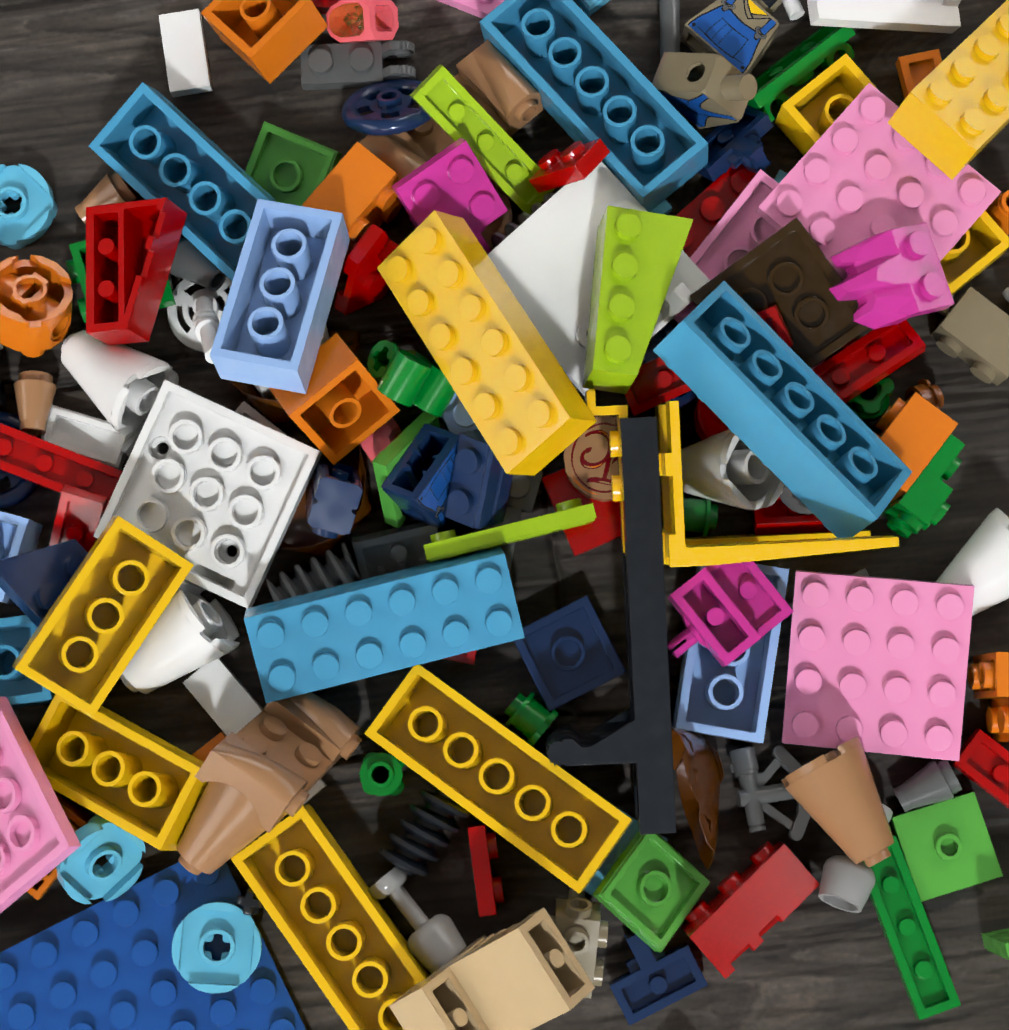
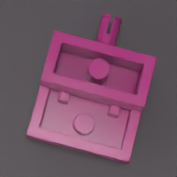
(453, 185)
(727, 610)

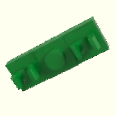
(799, 64)

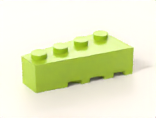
(629, 285)

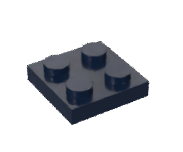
(568, 653)

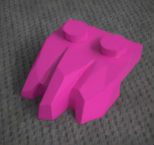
(893, 277)

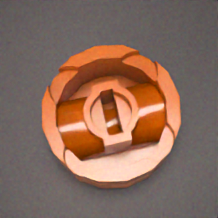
(34, 304)

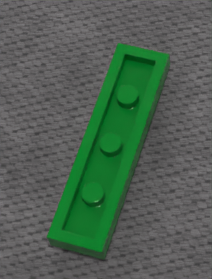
(911, 937)

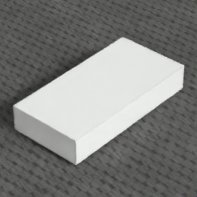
(185, 53)
(85, 436)

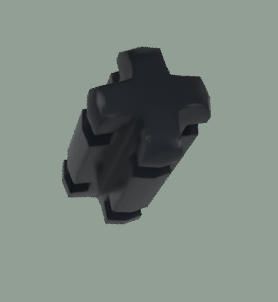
(250, 902)

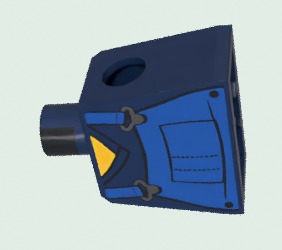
(423, 476)

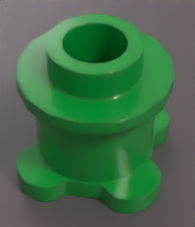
(875, 407)
(699, 515)
(529, 717)
(371, 785)

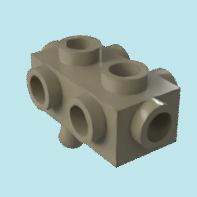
(583, 931)

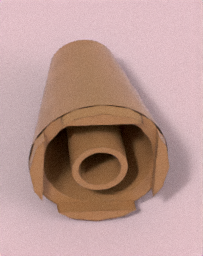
(844, 802)
(217, 829)

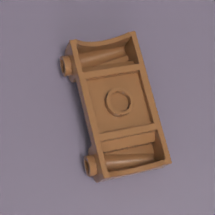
(492, 83)
(282, 754)

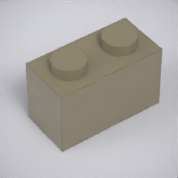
(978, 335)

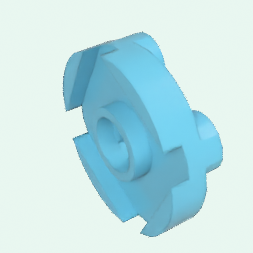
(36, 206)
(121, 871)
(197, 964)

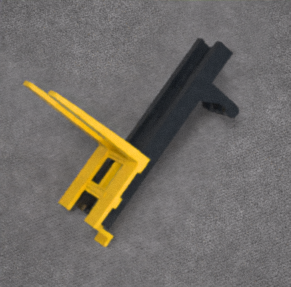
(651, 536)

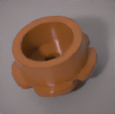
(930, 392)

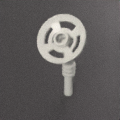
(204, 321)

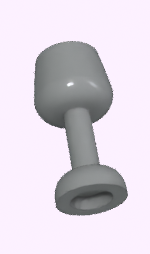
(847, 883)
(435, 938)

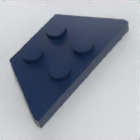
(40, 576)

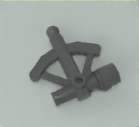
(756, 796)

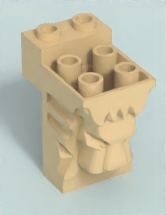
(499, 982)

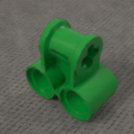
(410, 378)

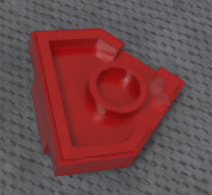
(364, 280)

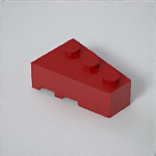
(129, 266)
(749, 905)

